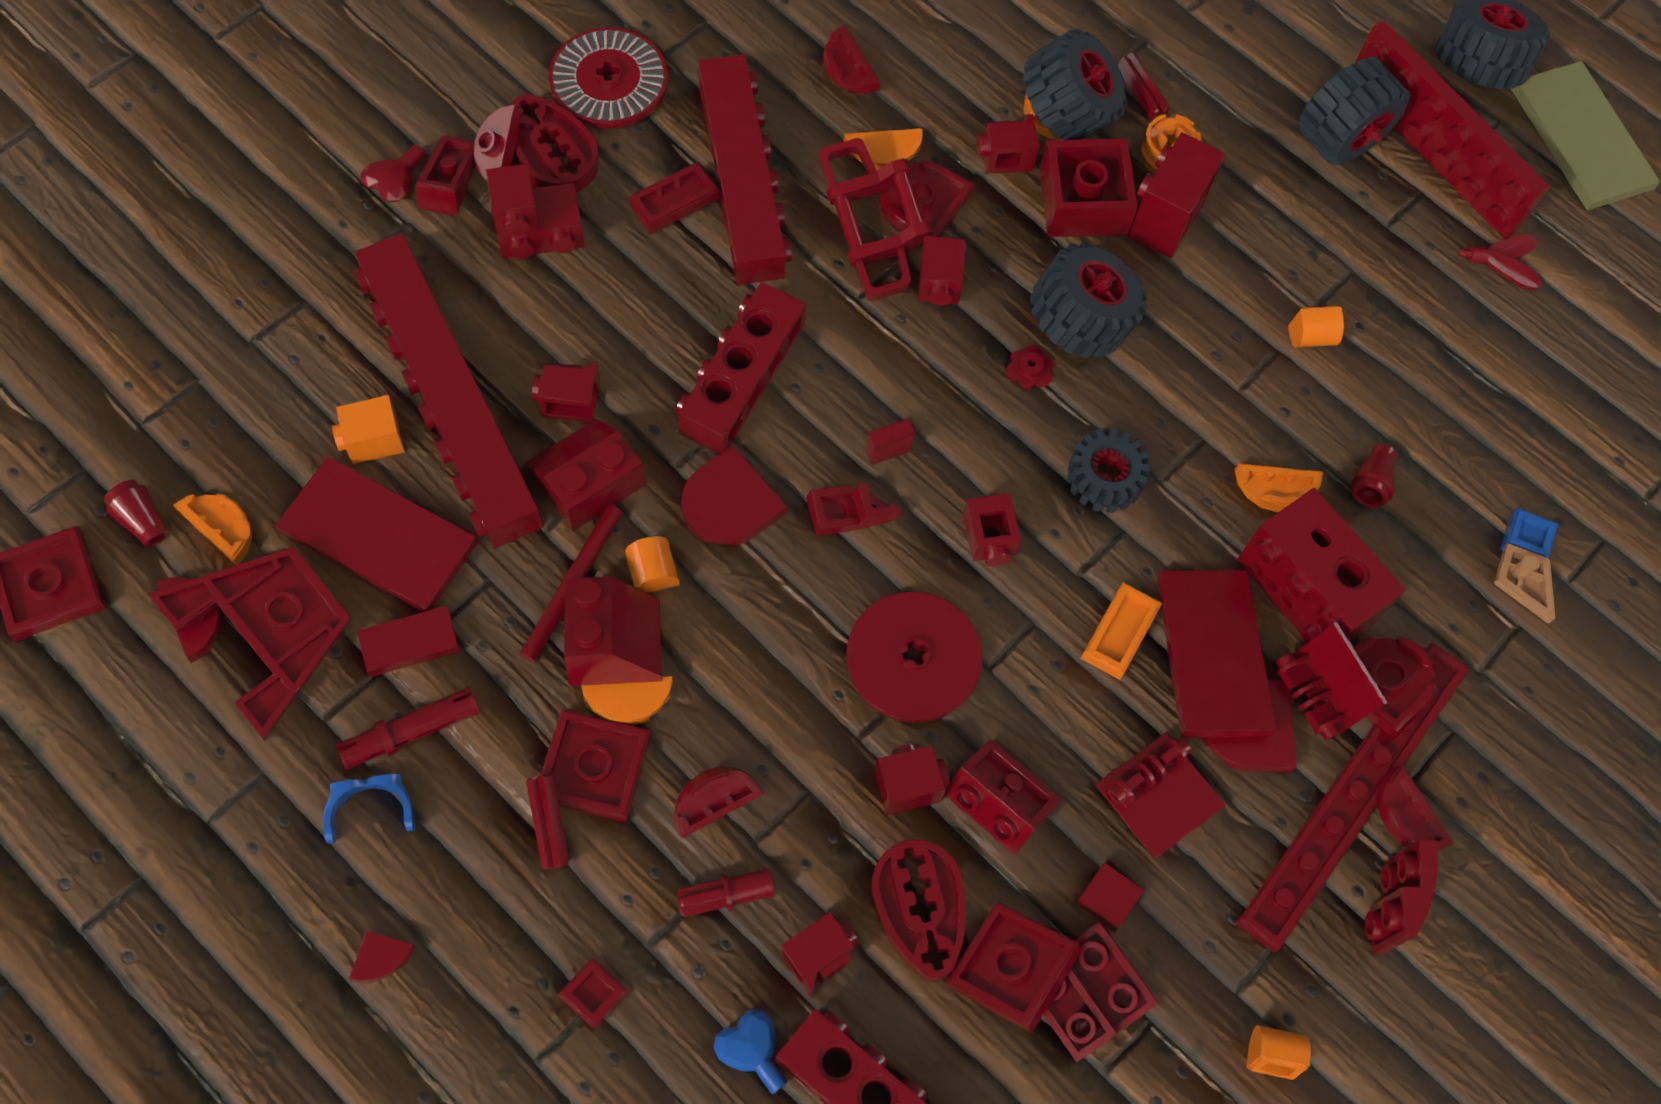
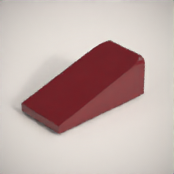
(446, 176)

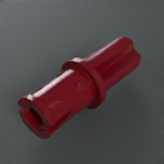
(725, 892)

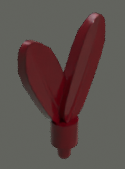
(1502, 259)

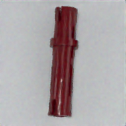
(405, 729)

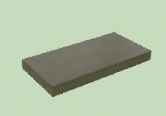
(1585, 136)

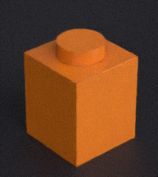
(368, 430)

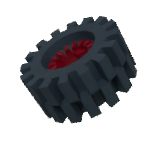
(1117, 454)

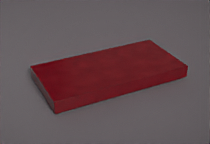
(377, 534)
(1215, 654)

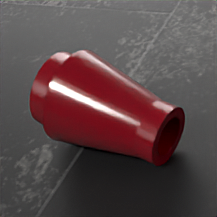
(1376, 478)
(135, 510)

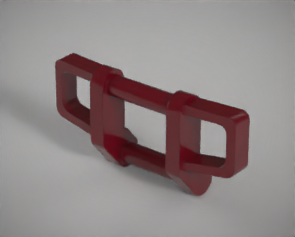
(876, 181)

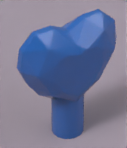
(751, 1048)

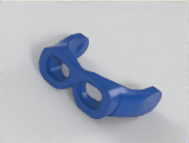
(343, 790)

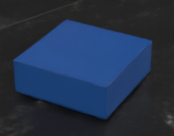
(1530, 532)

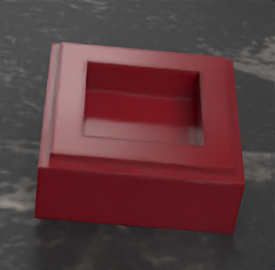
(889, 441)
(1109, 897)
(593, 993)

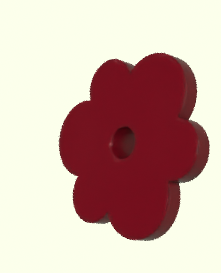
(1026, 375)

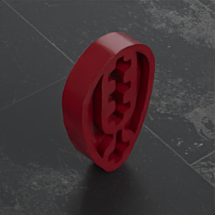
(560, 128)
(944, 892)

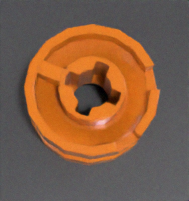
(1162, 132)

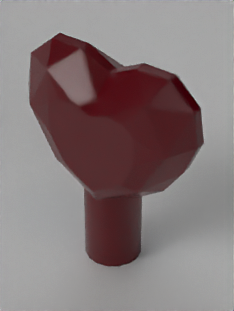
(392, 176)

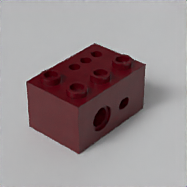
(1319, 570)

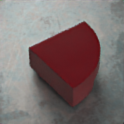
(379, 958)

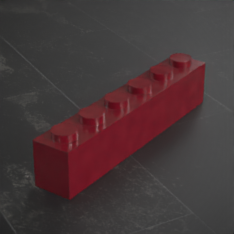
(742, 170)

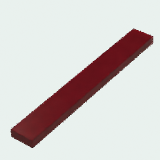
(1340, 816)

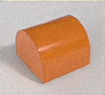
(1317, 327)
(651, 564)
(1278, 1052)

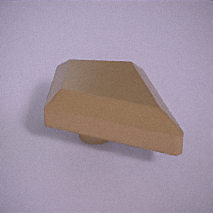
(1527, 580)

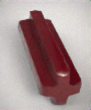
(1143, 86)
(547, 821)

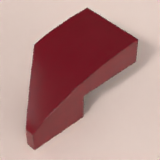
(847, 509)

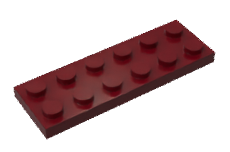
(1457, 138)

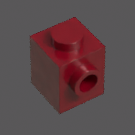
(941, 270)
(911, 778)

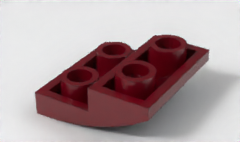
(1410, 887)
(1097, 995)

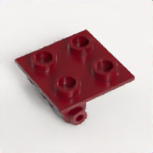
(1332, 681)
(1160, 794)

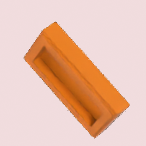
(1121, 630)

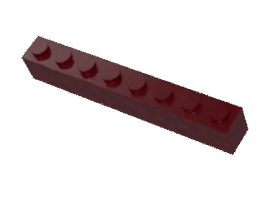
(448, 391)

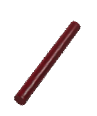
(579, 569)

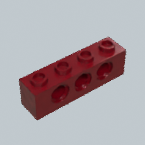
(719, 423)
(826, 1034)

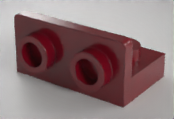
(1001, 796)

